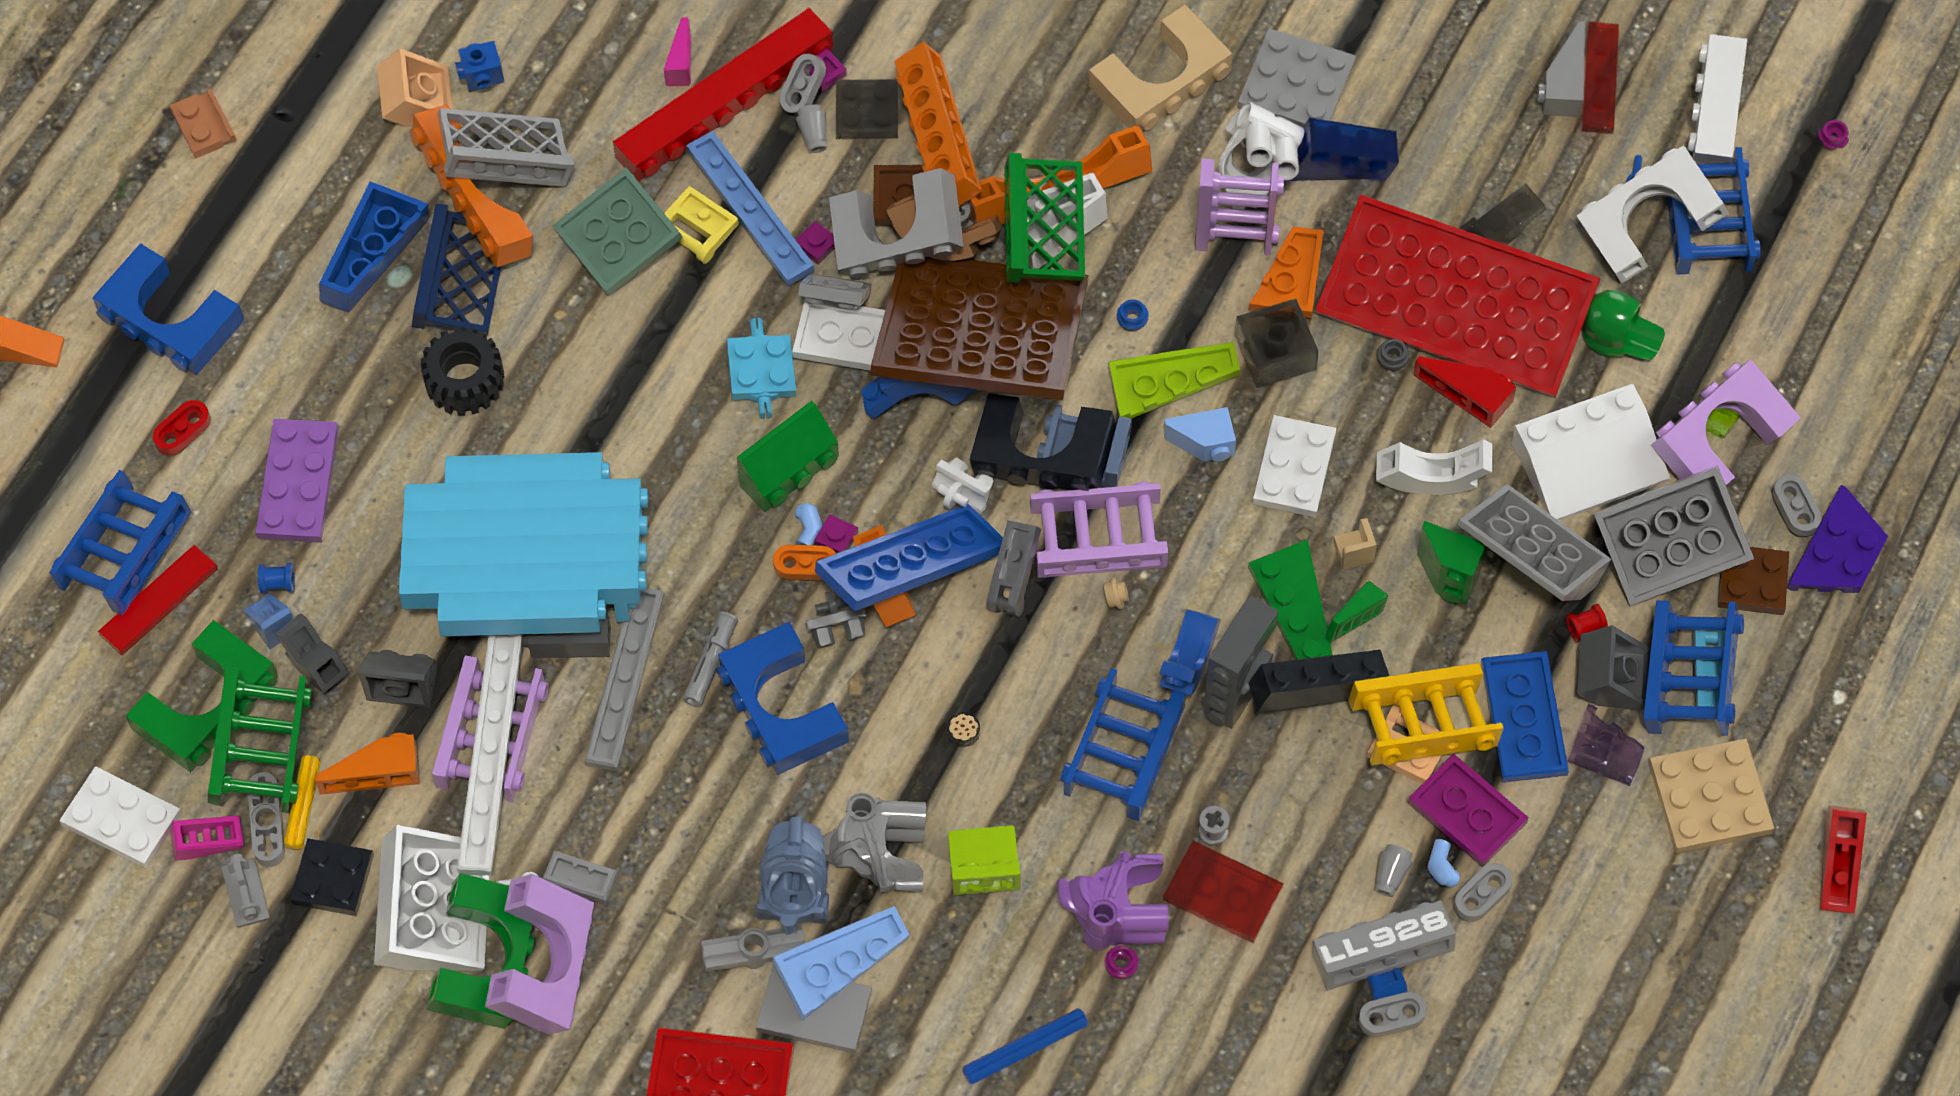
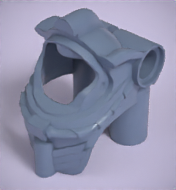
(794, 876)

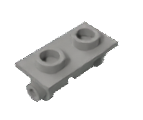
(245, 891)

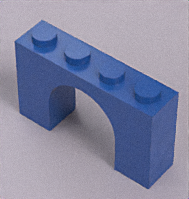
(186, 343)
(783, 741)

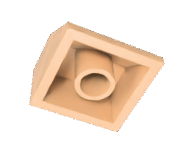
(411, 86)

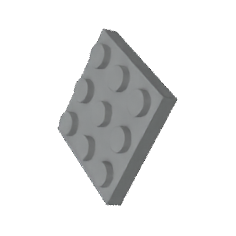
(1297, 78)

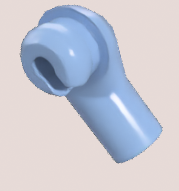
(811, 521)
(1439, 866)

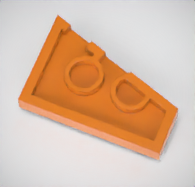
(1292, 272)

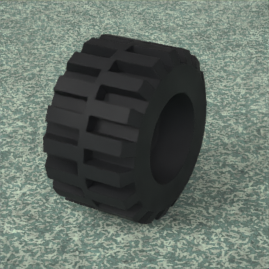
(458, 349)

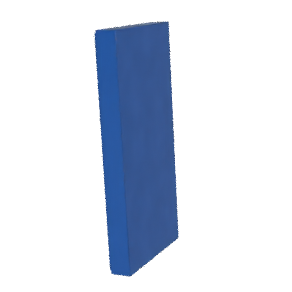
(1525, 703)

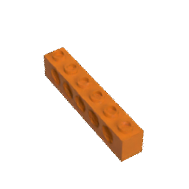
(936, 118)

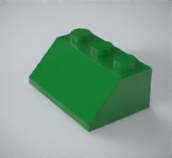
(787, 457)

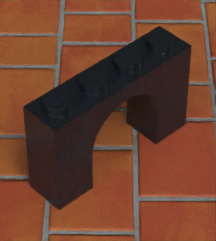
(1074, 468)

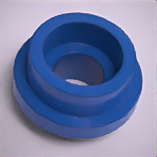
(1132, 307)

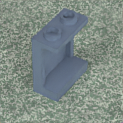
(1061, 430)

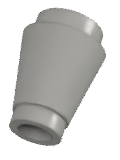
(813, 127)
(1392, 869)

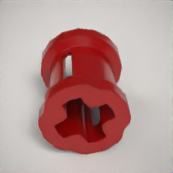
(1586, 622)

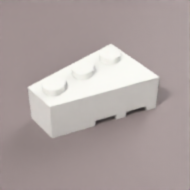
(1094, 214)

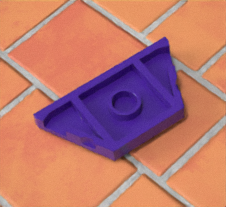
(1841, 548)

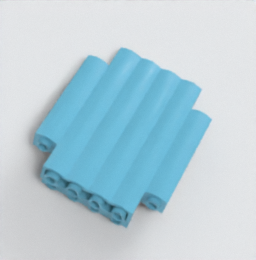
(524, 544)

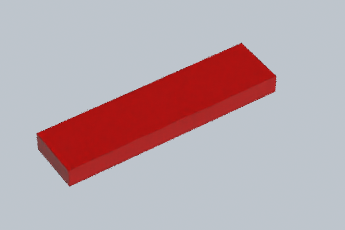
(158, 600)

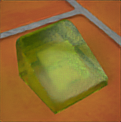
(1721, 422)

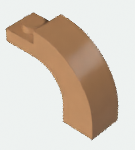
(903, 215)

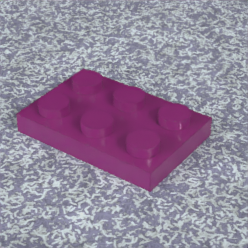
(1468, 810)

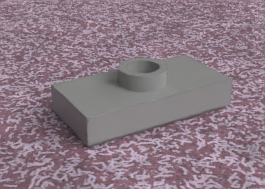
(581, 877)

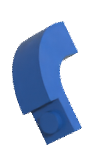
(884, 393)
(1191, 652)

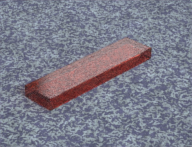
(1600, 77)

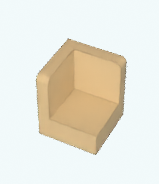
(1356, 547)

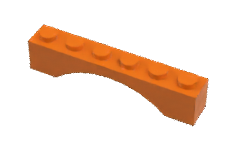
(1112, 162)
(499, 230)

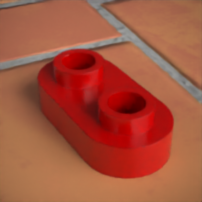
(179, 427)

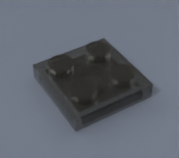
(867, 109)

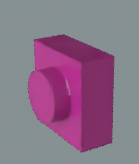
(834, 70)
(816, 242)
(836, 534)

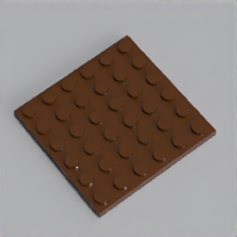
(976, 331)

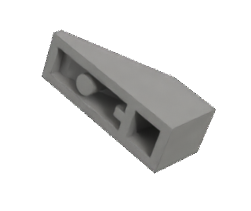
(1565, 78)

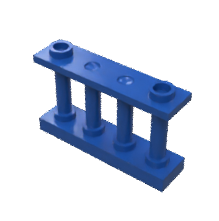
(1684, 225)
(140, 561)
(1665, 651)
(1145, 767)

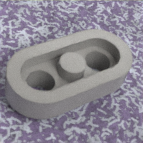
(802, 83)
(1798, 507)
(1481, 893)
(1390, 1013)

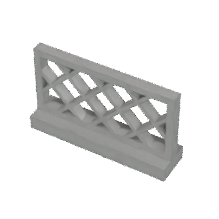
(504, 163)

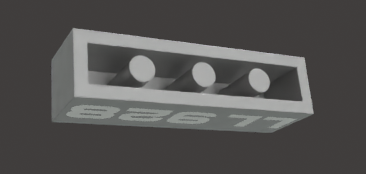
(1383, 944)

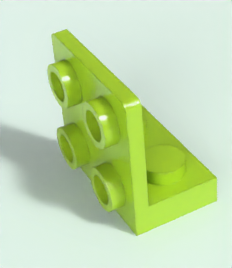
(984, 860)

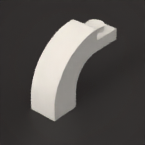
(1433, 473)

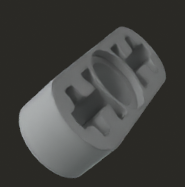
(258, 832)

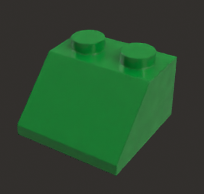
(1450, 561)

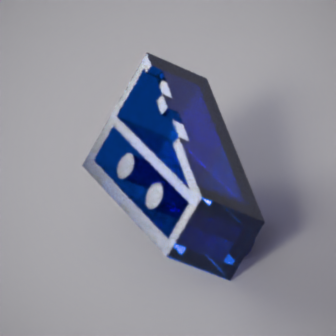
(1345, 152)

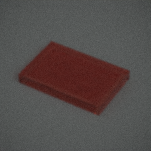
(1223, 891)

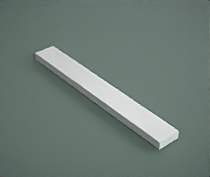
(490, 755)

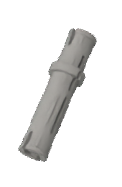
(706, 667)

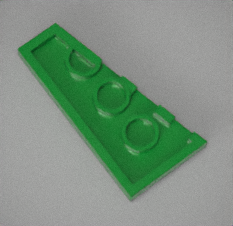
(1291, 587)

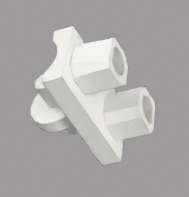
(960, 487)

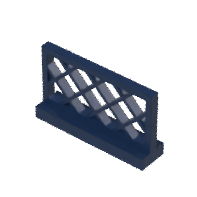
(432, 275)

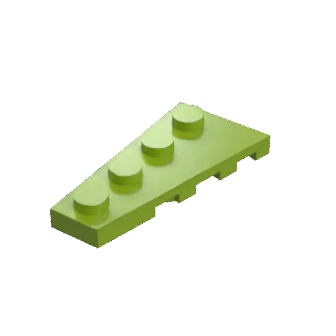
(1162, 378)

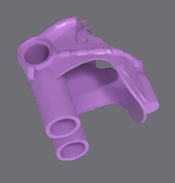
(1104, 905)

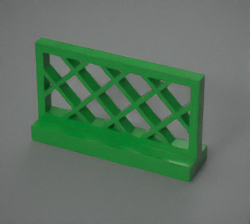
(1017, 225)

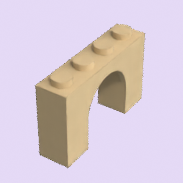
(1144, 102)

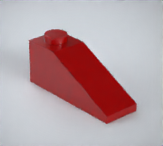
(1470, 387)
(1842, 858)

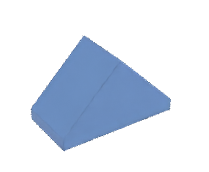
(267, 618)

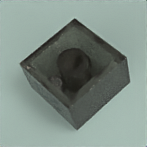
(1276, 343)

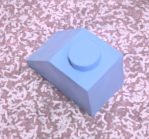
(1203, 434)

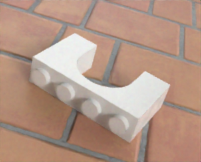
(1671, 176)

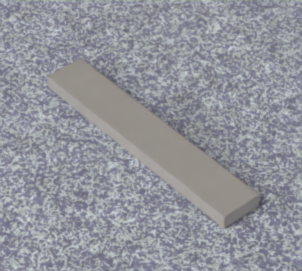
(624, 682)

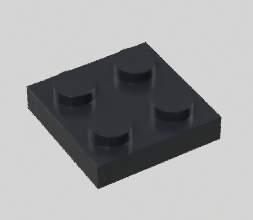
(331, 877)

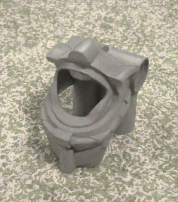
(863, 837)

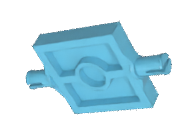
(761, 367)

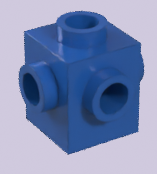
(479, 66)

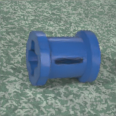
(276, 578)

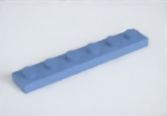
(750, 208)

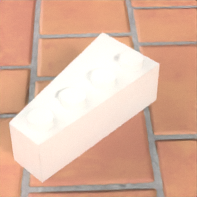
(1718, 99)

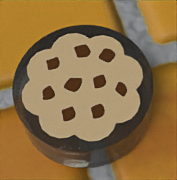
(963, 729)

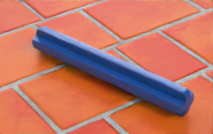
(1025, 1046)

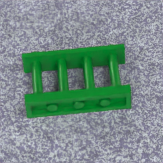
(231, 720)

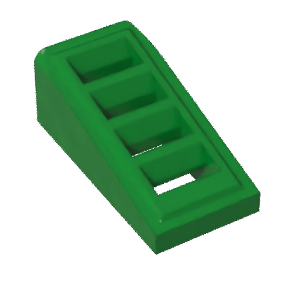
(1361, 608)

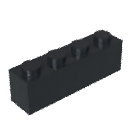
(1313, 679)

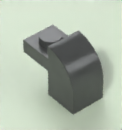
(311, 654)

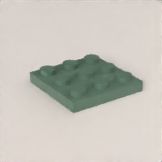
(617, 231)

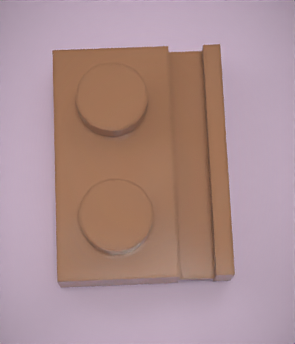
(202, 123)

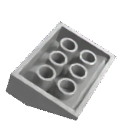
(1674, 535)
(1536, 544)

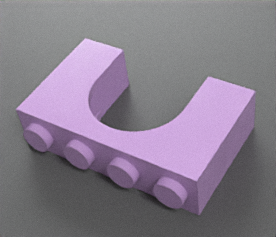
(1744, 392)
(565, 924)

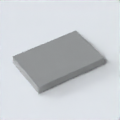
(832, 1025)

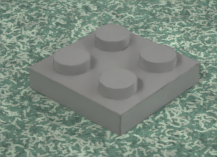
(844, 291)

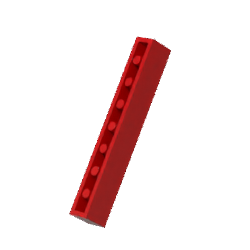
(720, 95)

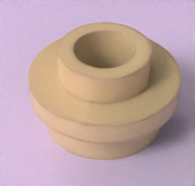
(1116, 593)

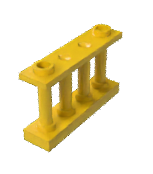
(1429, 686)

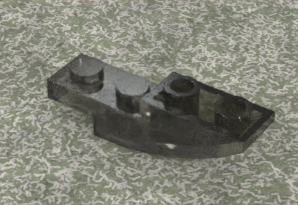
(1508, 217)

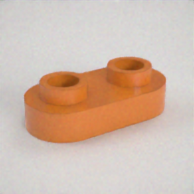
(804, 558)

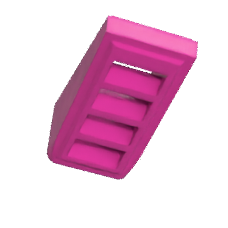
(678, 64)
(196, 849)

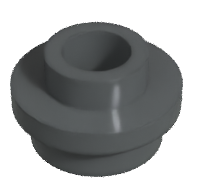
(1393, 346)

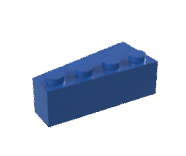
(372, 241)

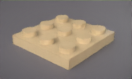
(1711, 795)

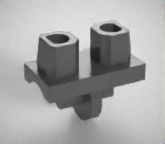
(821, 626)

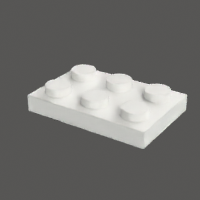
(838, 334)
(1294, 466)
(120, 817)

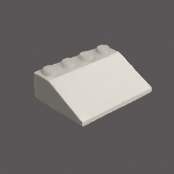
(1590, 453)
(413, 904)

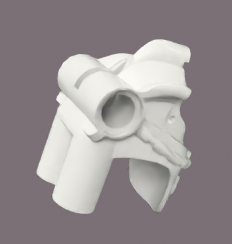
(1266, 140)

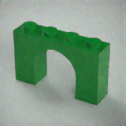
(191, 738)
(466, 994)

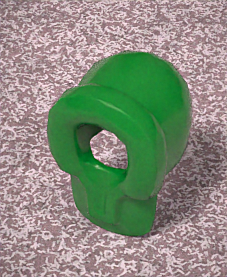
(1617, 329)

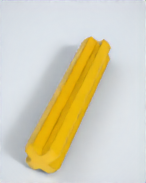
(301, 809)

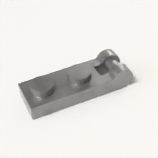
(1013, 567)

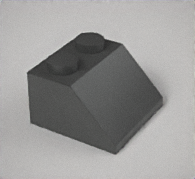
(1613, 669)
(399, 678)

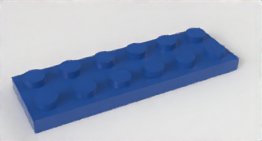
(910, 557)

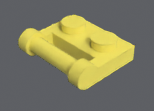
(703, 217)

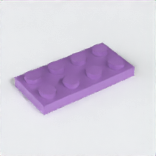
(297, 480)

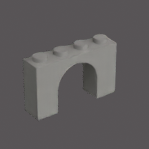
(934, 230)

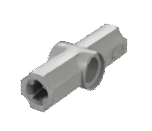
(731, 951)

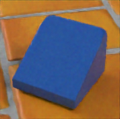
(1387, 984)

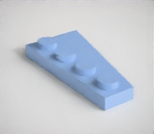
(832, 962)

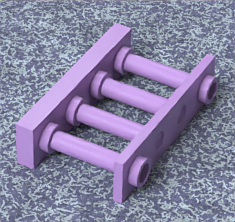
(1211, 197)
(1090, 559)
(465, 708)

